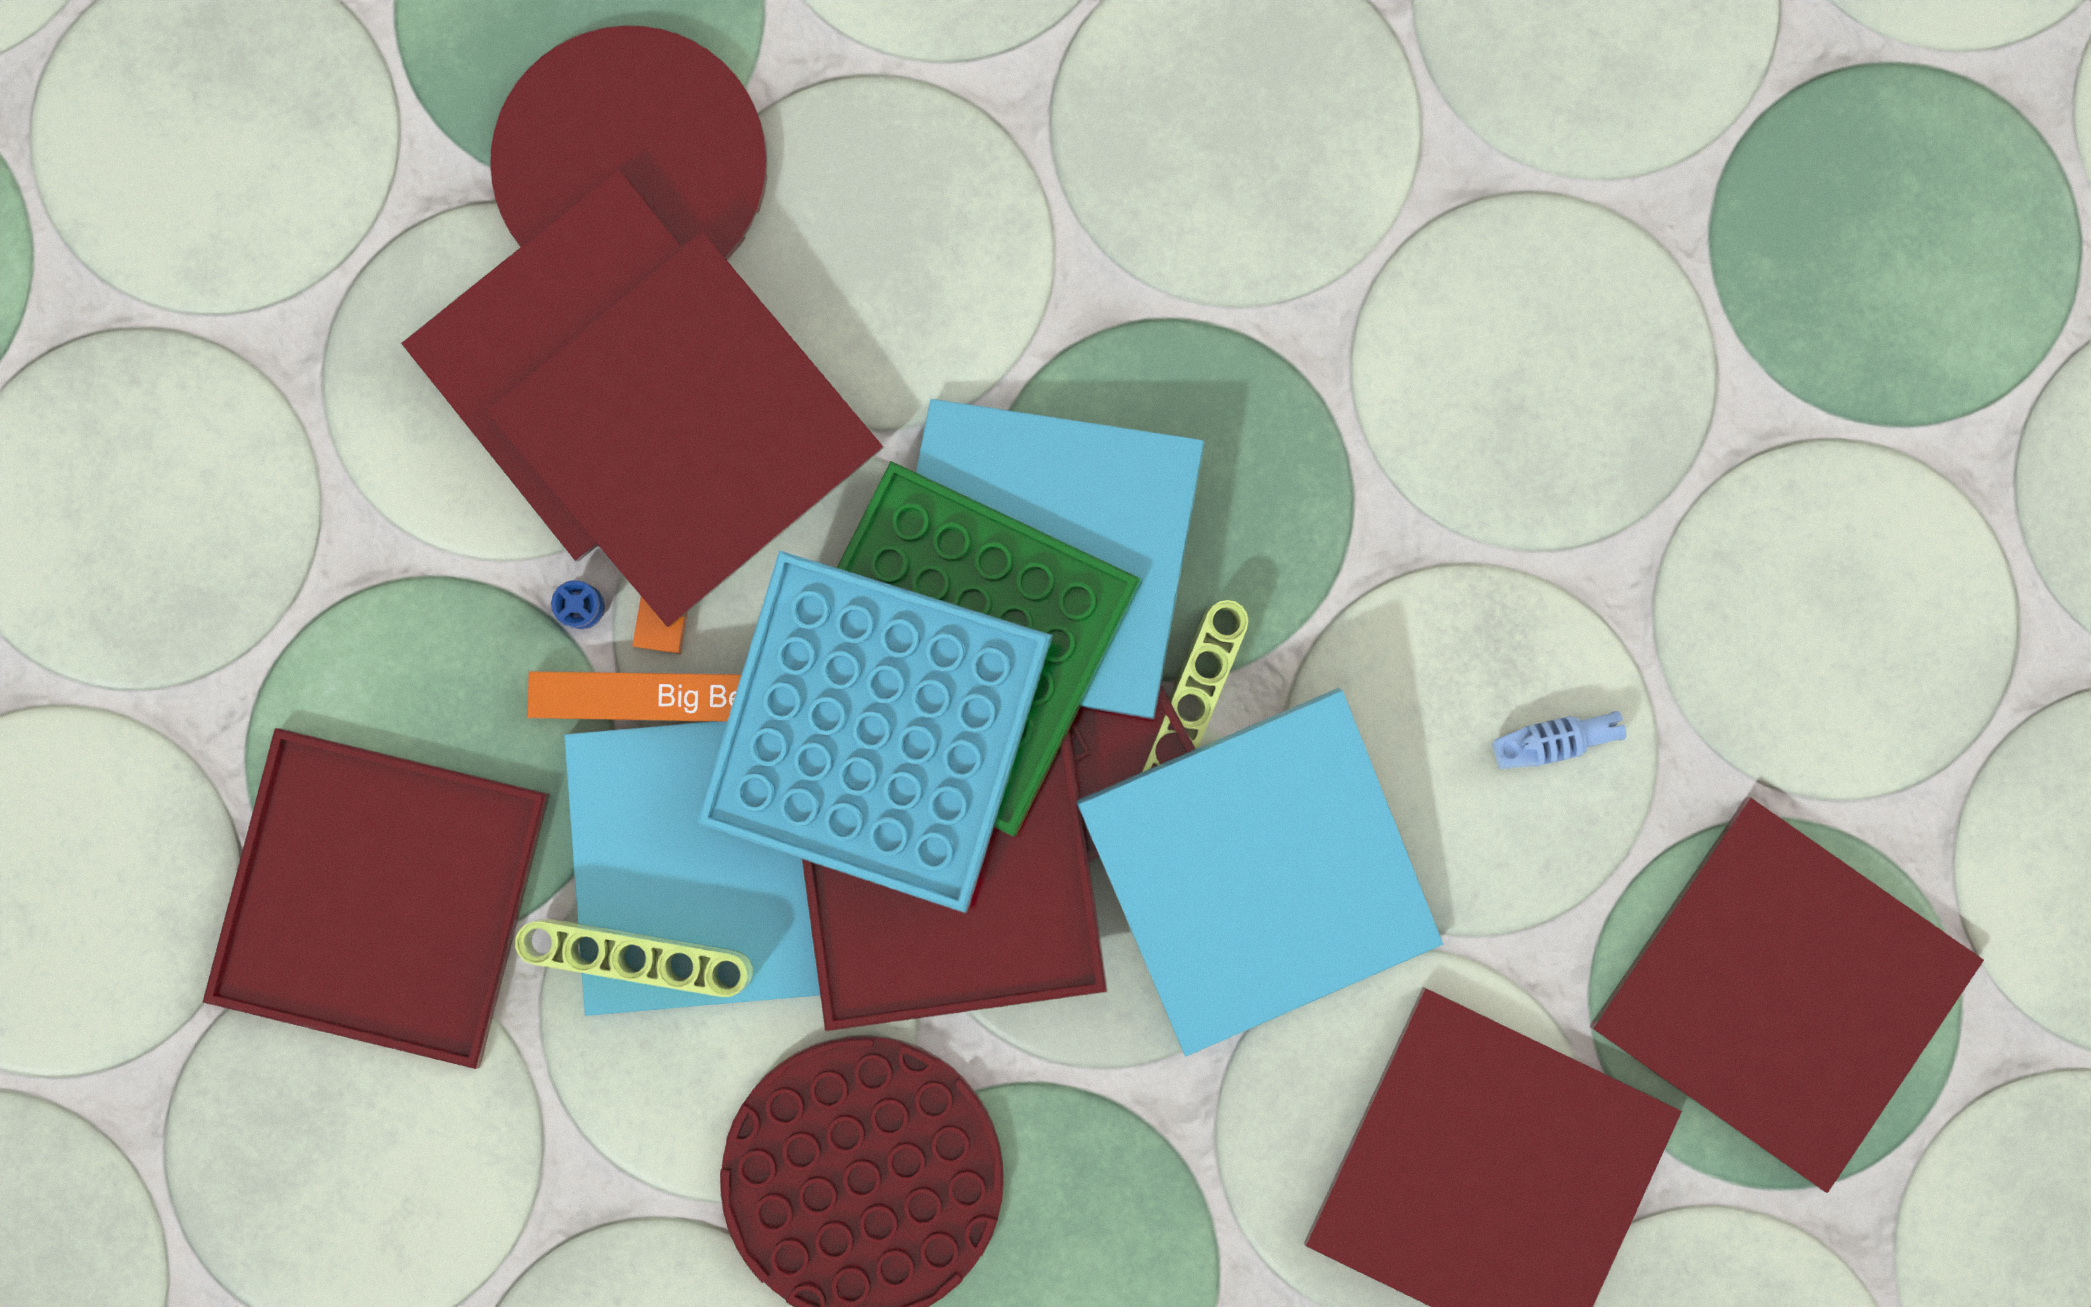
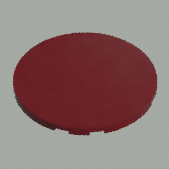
(639, 106)
(862, 1176)

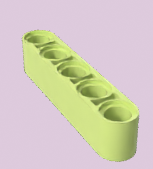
(1190, 683)
(612, 962)

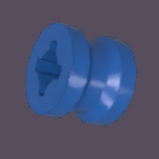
(571, 598)

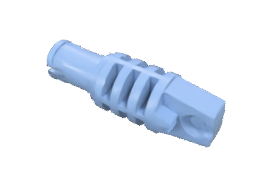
(1556, 740)

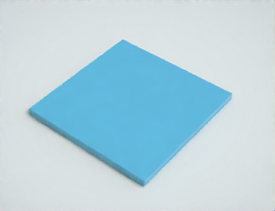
(1096, 489)
(874, 730)
(1261, 871)
(662, 875)

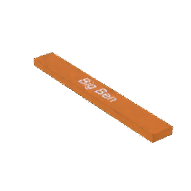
(631, 696)

